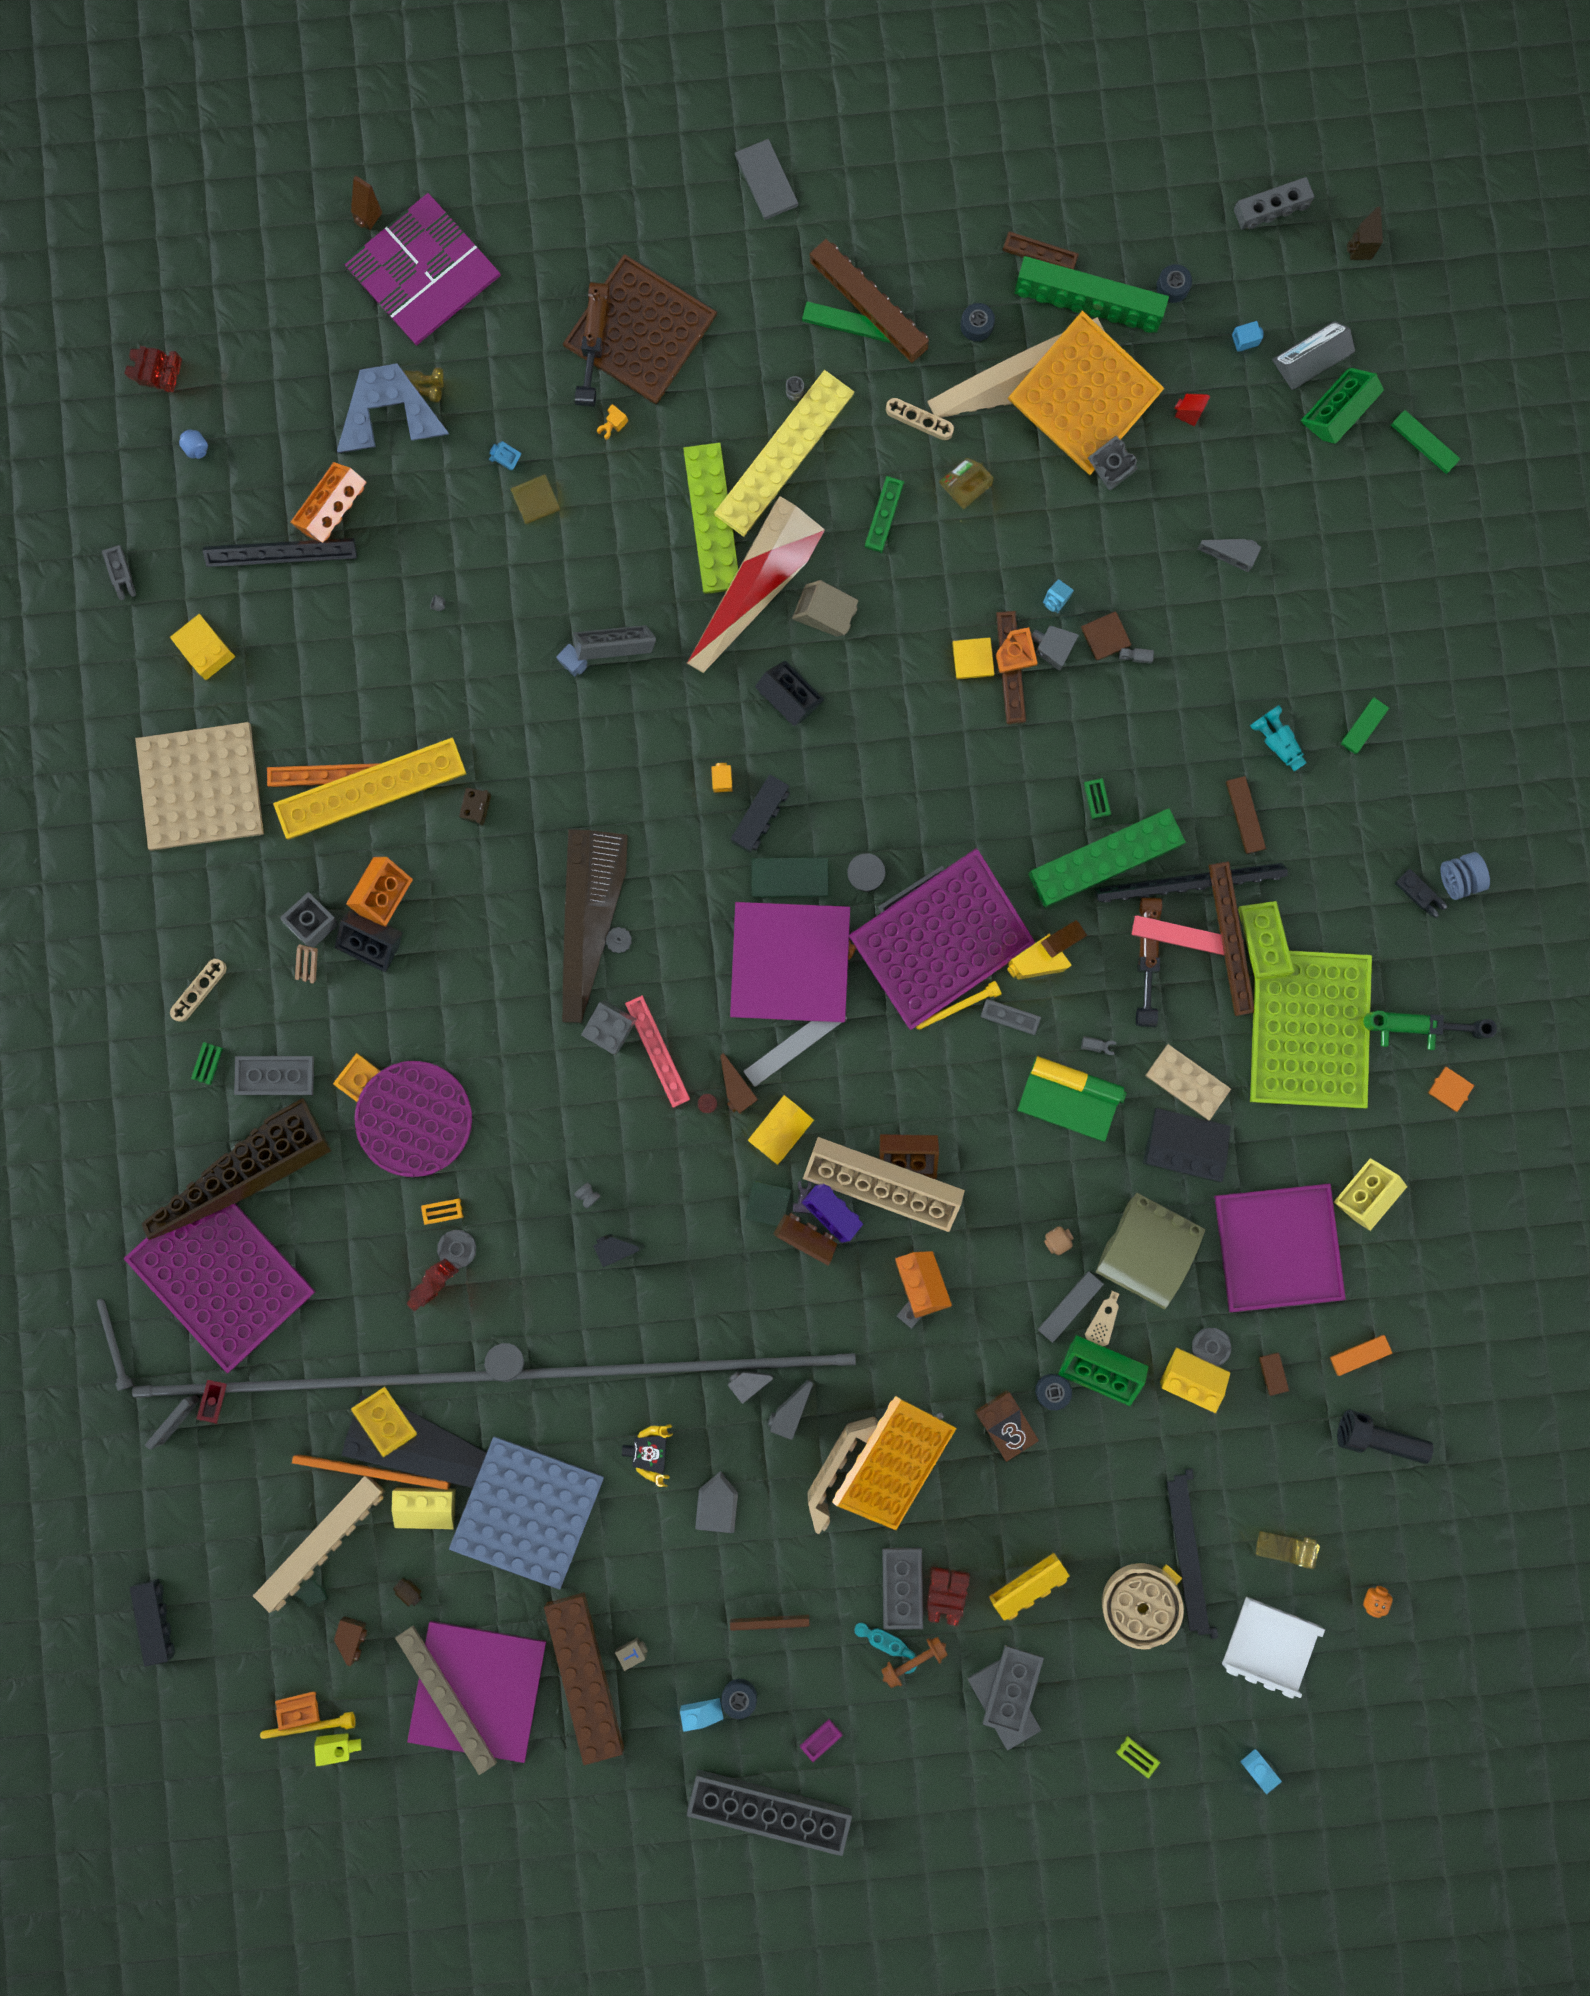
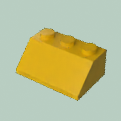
(780, 1130)
(1195, 1380)

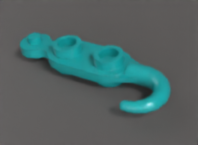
(885, 1642)

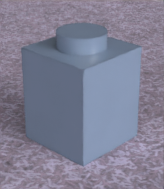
(569, 660)

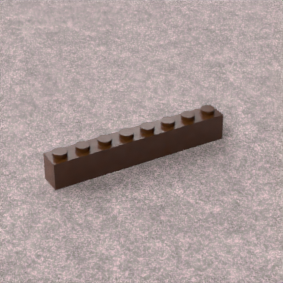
(869, 300)

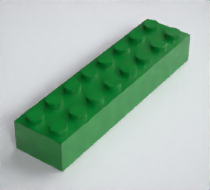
(1091, 295)
(1106, 858)

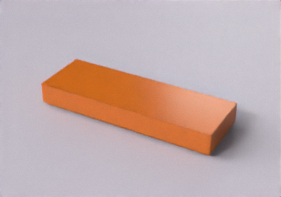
(1360, 1355)

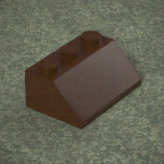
(911, 1152)
(806, 1238)

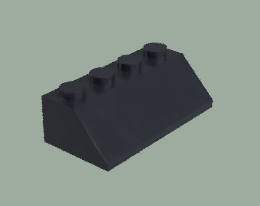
(614, 1248)

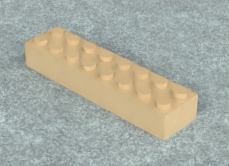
(884, 1184)

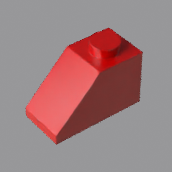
(1191, 407)

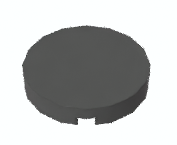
(866, 872)
(457, 1248)
(1212, 1346)
(504, 1362)

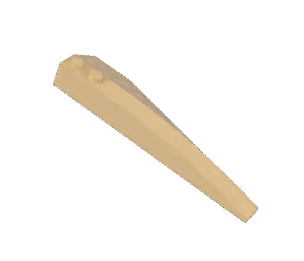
(992, 385)

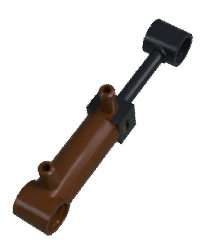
(592, 340)
(1148, 963)

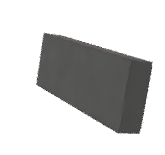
(1010, 1017)

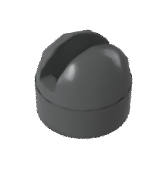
(438, 603)

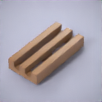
(298, 973)

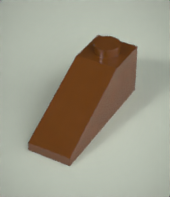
(364, 204)
(737, 1090)

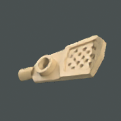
(1105, 1320)

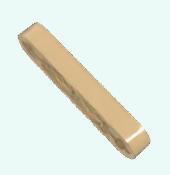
(918, 421)
(196, 988)

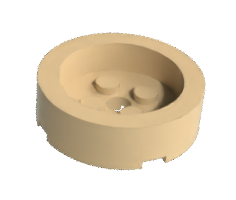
(1138, 1585)

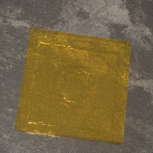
(535, 499)

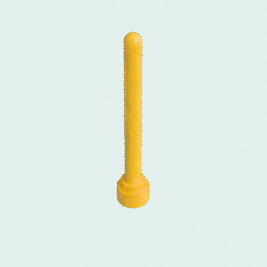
(990, 991)
(346, 1721)

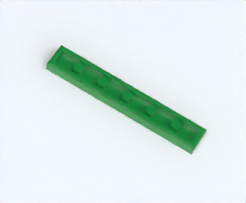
(841, 321)

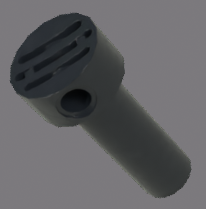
(1358, 1432)

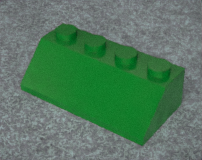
(1343, 404)
(1103, 1370)

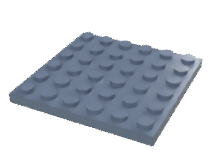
(526, 1512)

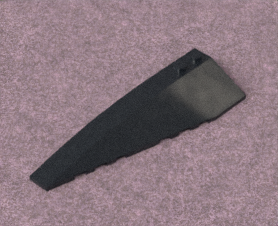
(428, 1454)

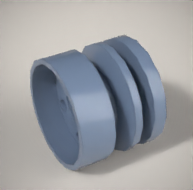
(1465, 875)

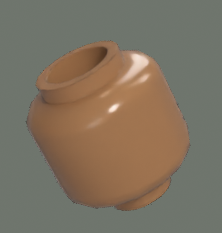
(1058, 1240)

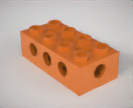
(325, 498)

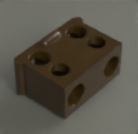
(476, 805)

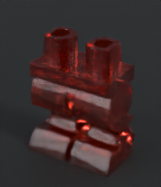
(151, 364)
(432, 1283)
(944, 1601)

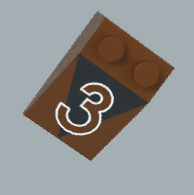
(1006, 1425)

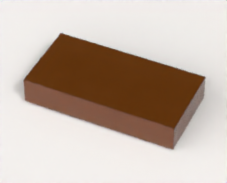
(1273, 1373)

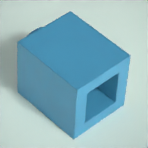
(1247, 336)

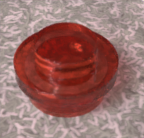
(707, 1103)

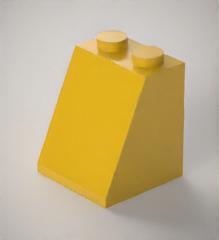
(1037, 962)

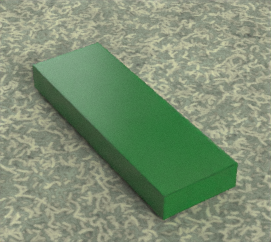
(1364, 725)

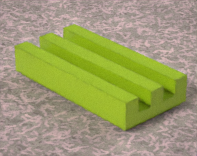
(1124, 1746)

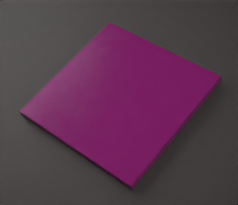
(790, 962)
(1279, 1247)
(494, 1681)

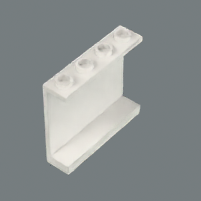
(1271, 1647)

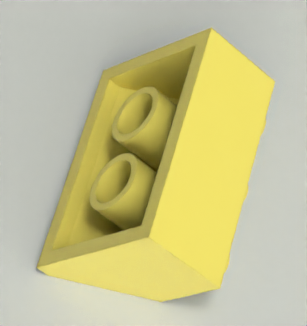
(1370, 1194)
(423, 1508)

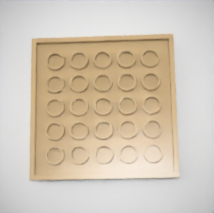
(199, 786)

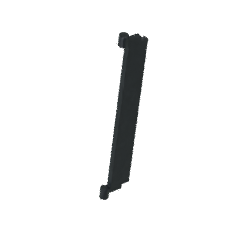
(1188, 1555)

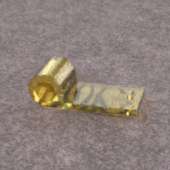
(1288, 1549)

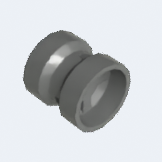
(796, 384)
(585, 1193)

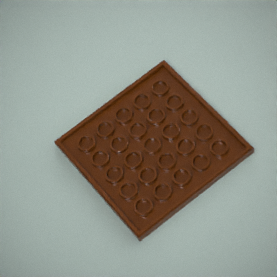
(646, 329)

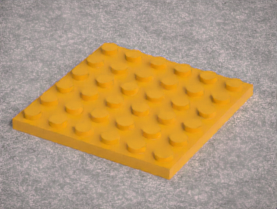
(1085, 391)
(894, 1464)

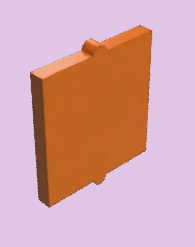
(1451, 1089)

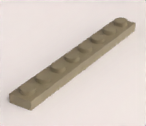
(446, 1700)

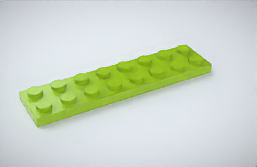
(713, 536)

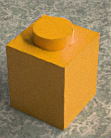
(722, 778)

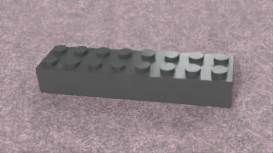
(769, 1812)

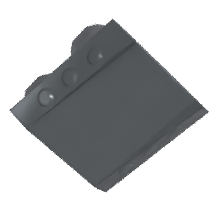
(1113, 463)

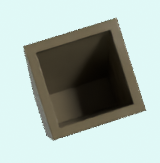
(825, 608)

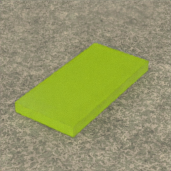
(1266, 940)

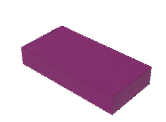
(821, 1740)

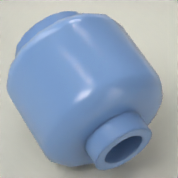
(193, 444)

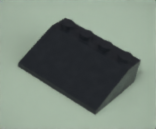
(1187, 1145)

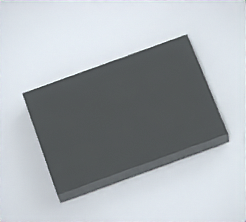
(172, 1422)

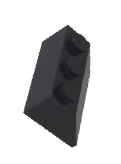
(789, 692)
(368, 940)

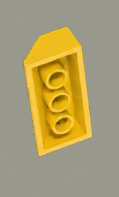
(1029, 1586)

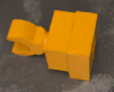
(615, 419)

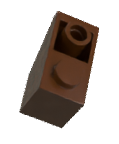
(348, 1639)

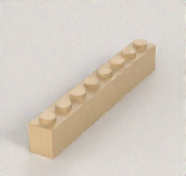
(319, 1544)

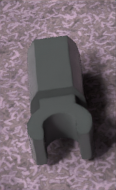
(1137, 655)
(1096, 1045)

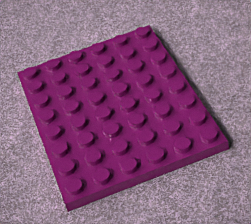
(942, 939)
(222, 1282)

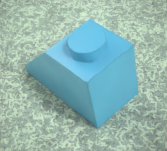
(701, 1714)
(1261, 1771)

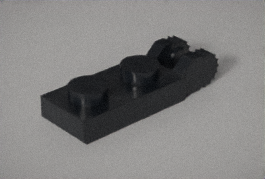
(1420, 893)

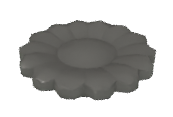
(618, 940)

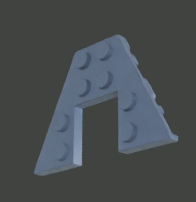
(381, 388)

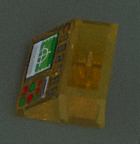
(967, 482)

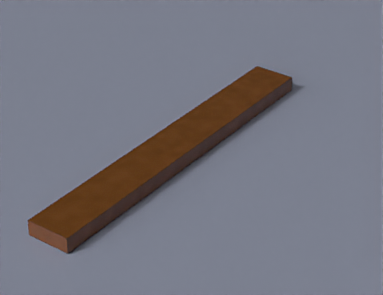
(1231, 938)

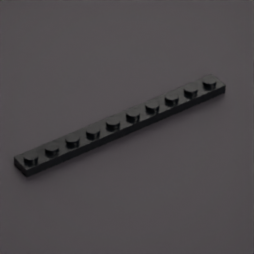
(1183, 883)

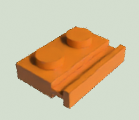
(297, 1711)

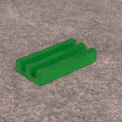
(1090, 802)
(205, 1046)

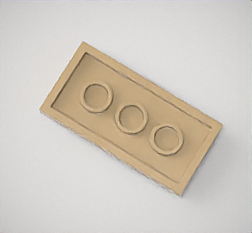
(1188, 1082)

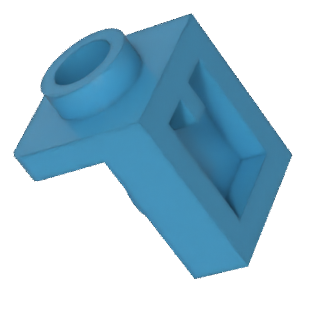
(504, 455)

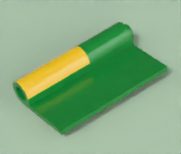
(1070, 1098)

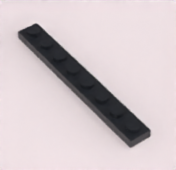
(279, 552)

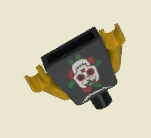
(649, 1453)

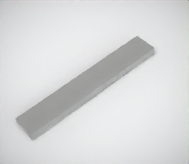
(788, 1050)

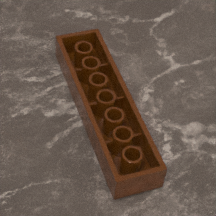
(584, 1678)

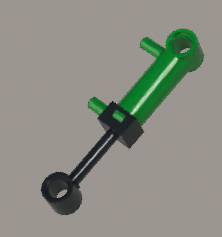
(1423, 1024)

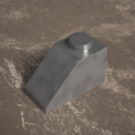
(748, 1383)

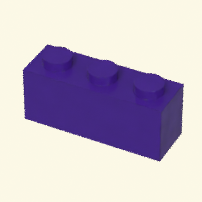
(832, 1212)

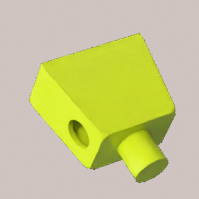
(327, 1751)

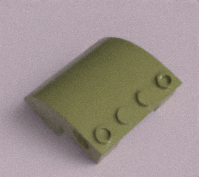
(1150, 1251)

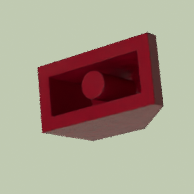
(211, 1402)

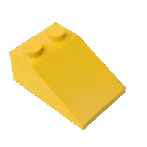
(202, 647)

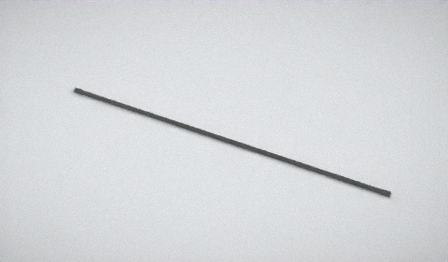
(839, 1359)

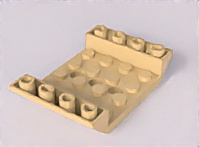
(827, 1475)

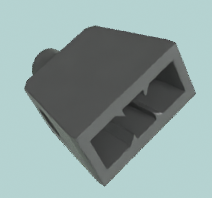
(1054, 645)

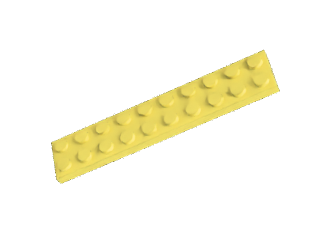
(784, 453)

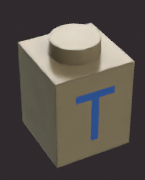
(631, 1653)

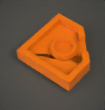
(1016, 651)

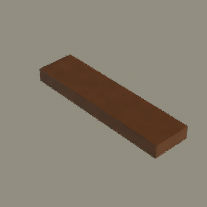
(1035, 249)
(1245, 815)
(1063, 938)
(769, 1622)

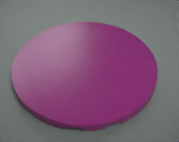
(413, 1118)

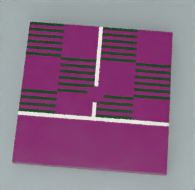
(422, 269)

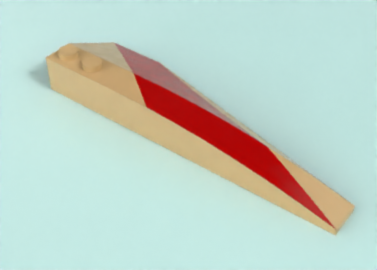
(772, 561)

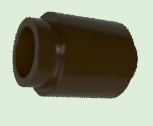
(407, 1592)

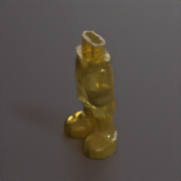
(436, 380)

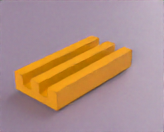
(458, 1208)

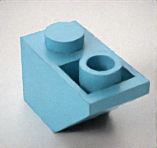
(1057, 596)

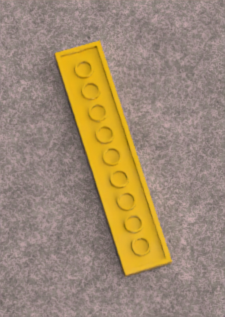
(369, 788)

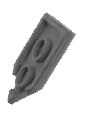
(717, 1505)

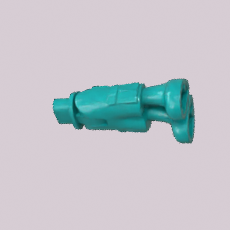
(1282, 741)

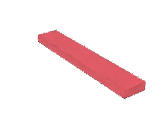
(1177, 935)
(657, 1051)

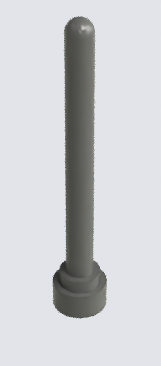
(123, 1381)

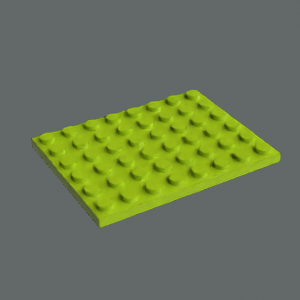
(1312, 1032)

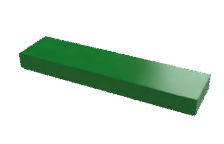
(1425, 442)
(884, 514)

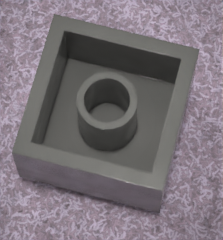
(309, 920)
(608, 1027)

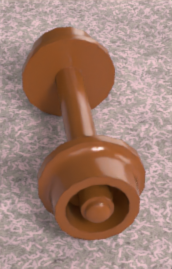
(892, 1675)

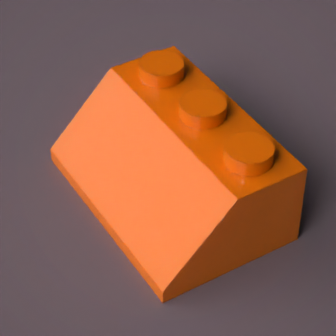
(379, 890)
(923, 1283)

